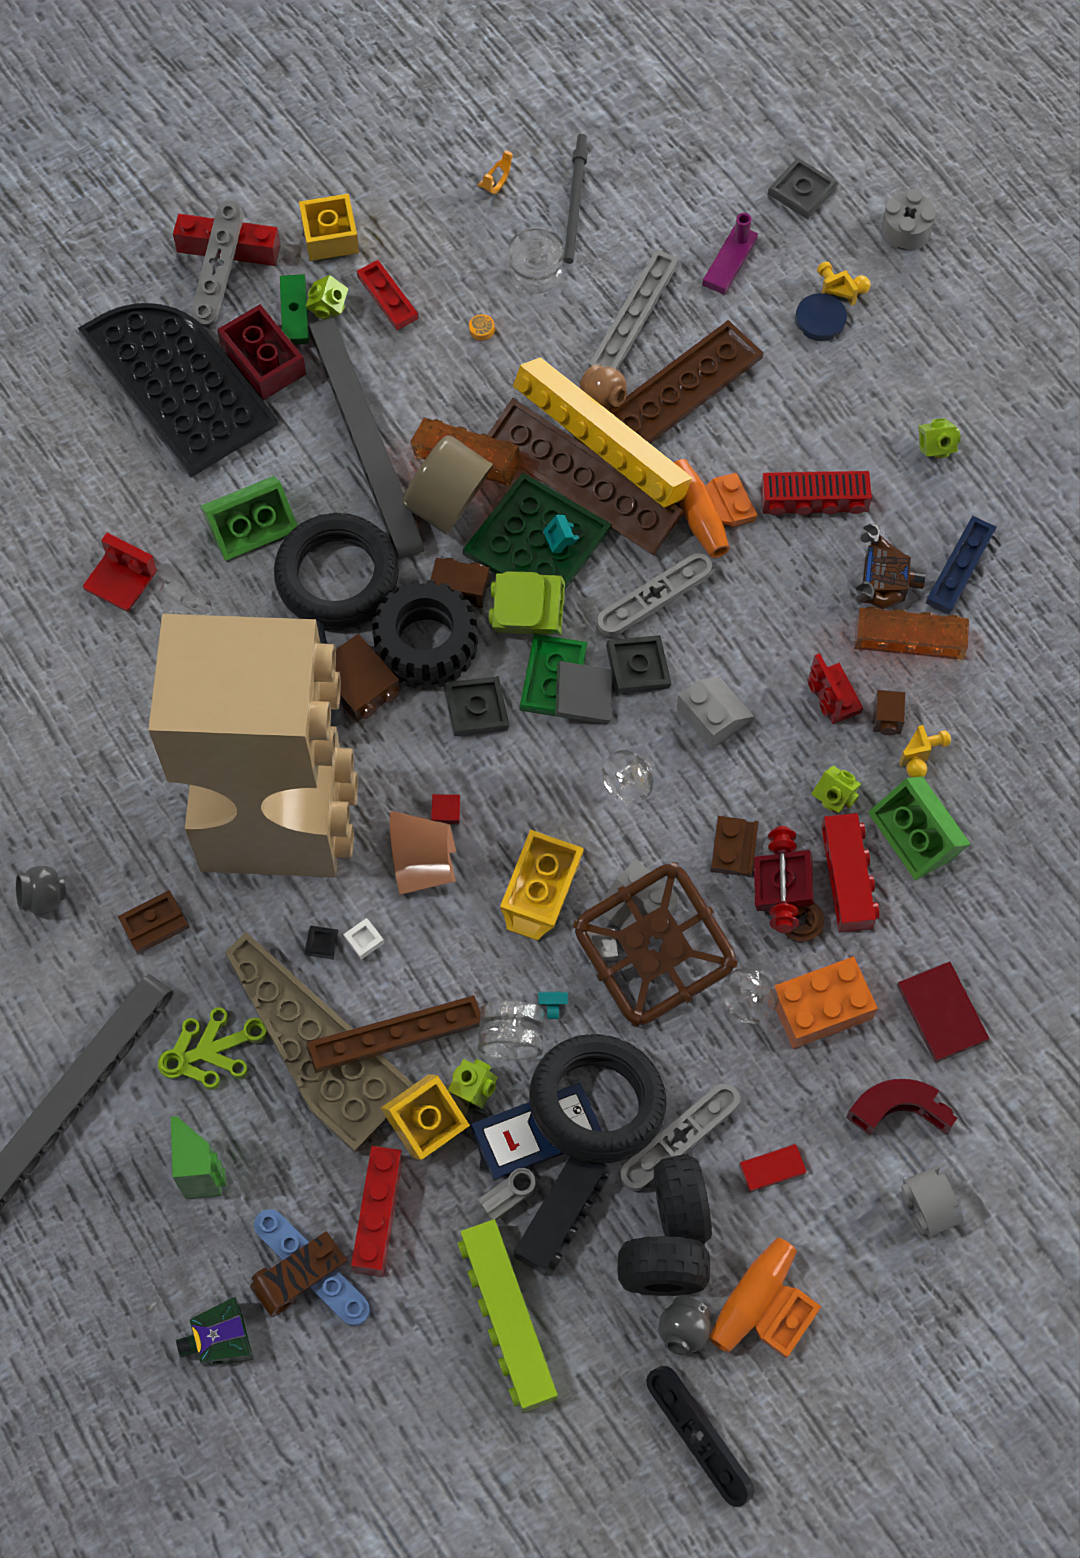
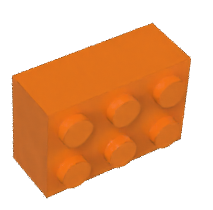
(824, 1002)

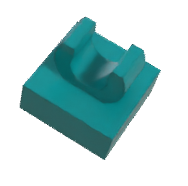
(559, 534)
(552, 999)

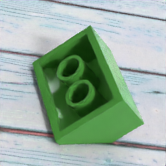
(249, 517)
(918, 827)
(194, 1163)

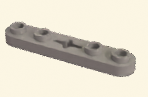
(224, 239)
(670, 584)
(701, 1117)

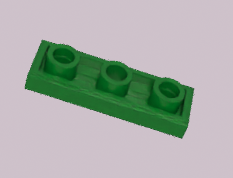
(293, 308)

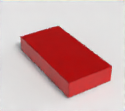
(772, 1168)

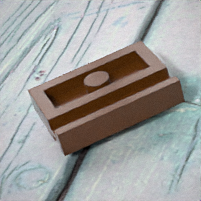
(734, 846)
(153, 922)

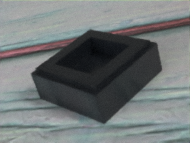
(321, 942)

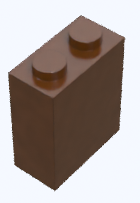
(364, 679)

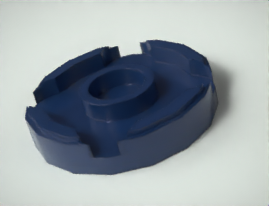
(821, 316)

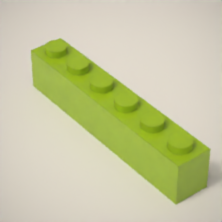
(508, 1316)

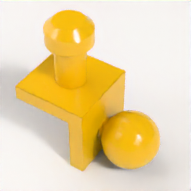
(842, 283)
(919, 750)

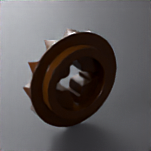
(815, 923)

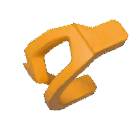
(505, 165)

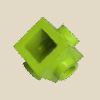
(327, 297)
(938, 438)
(837, 789)
(473, 1082)

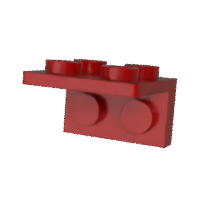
(120, 573)
(833, 690)

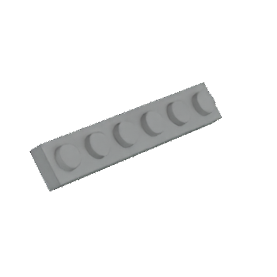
(635, 310)

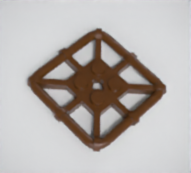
(674, 946)

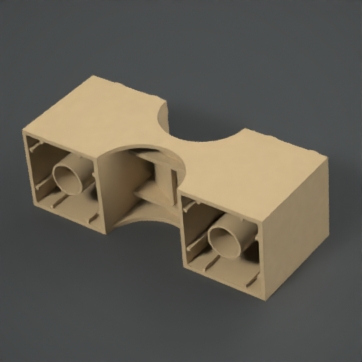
(251, 732)

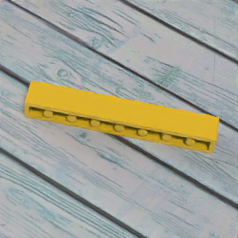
(602, 432)

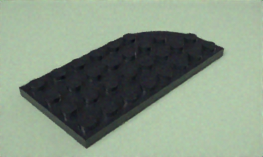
(179, 382)

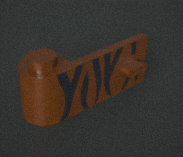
(296, 1273)

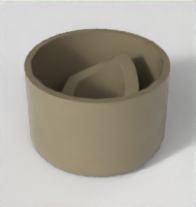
(446, 483)

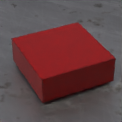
(446, 808)

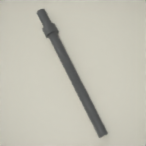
(579, 159)

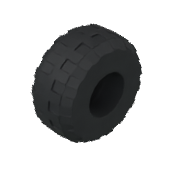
(682, 1198)
(663, 1266)

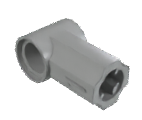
(506, 1196)

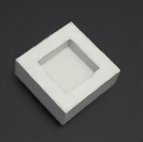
(363, 938)
(605, 945)

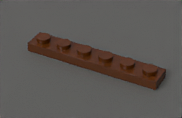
(393, 1034)

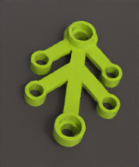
(208, 1050)

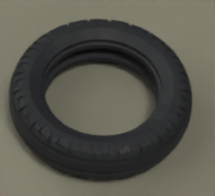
(326, 529)
(586, 1143)

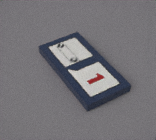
(514, 1140)

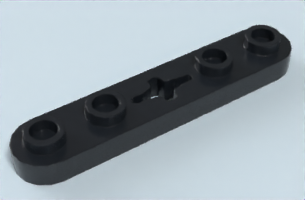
(709, 1451)

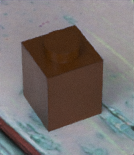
(889, 712)

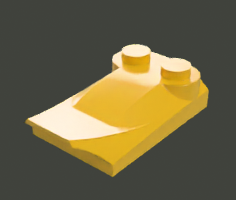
(539, 884)

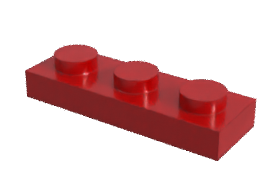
(387, 295)

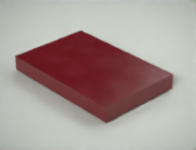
(942, 1012)

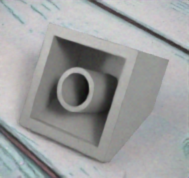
(713, 710)
(646, 900)

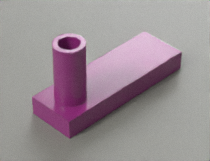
(731, 255)

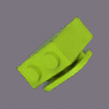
(527, 603)

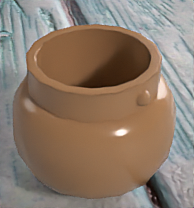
(604, 385)

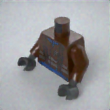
(885, 572)

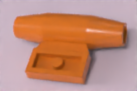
(712, 506)
(761, 1302)

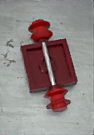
(783, 880)

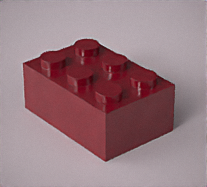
(261, 352)

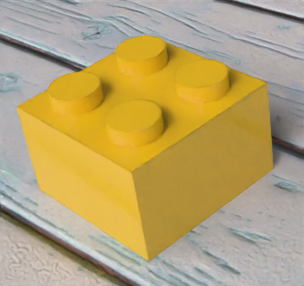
(329, 227)
(425, 1116)

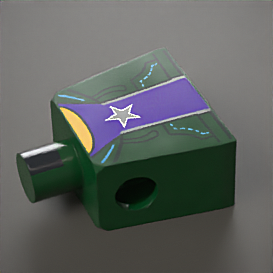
(218, 1336)

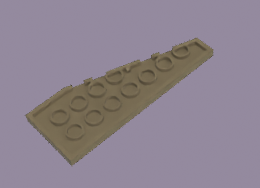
(341, 1098)

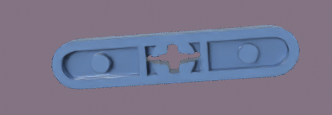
(332, 1289)

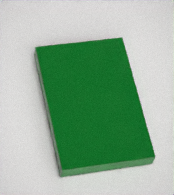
(541, 673)

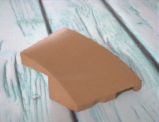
(420, 852)

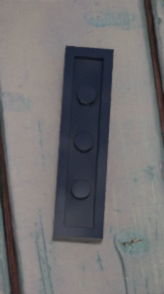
(961, 565)

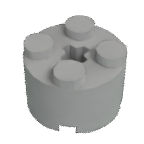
(908, 220)
(931, 1201)

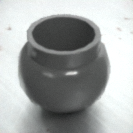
(39, 890)
(685, 1325)

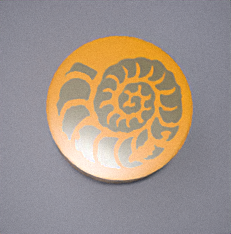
(481, 327)

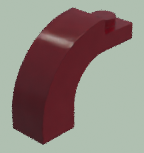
(900, 1096)

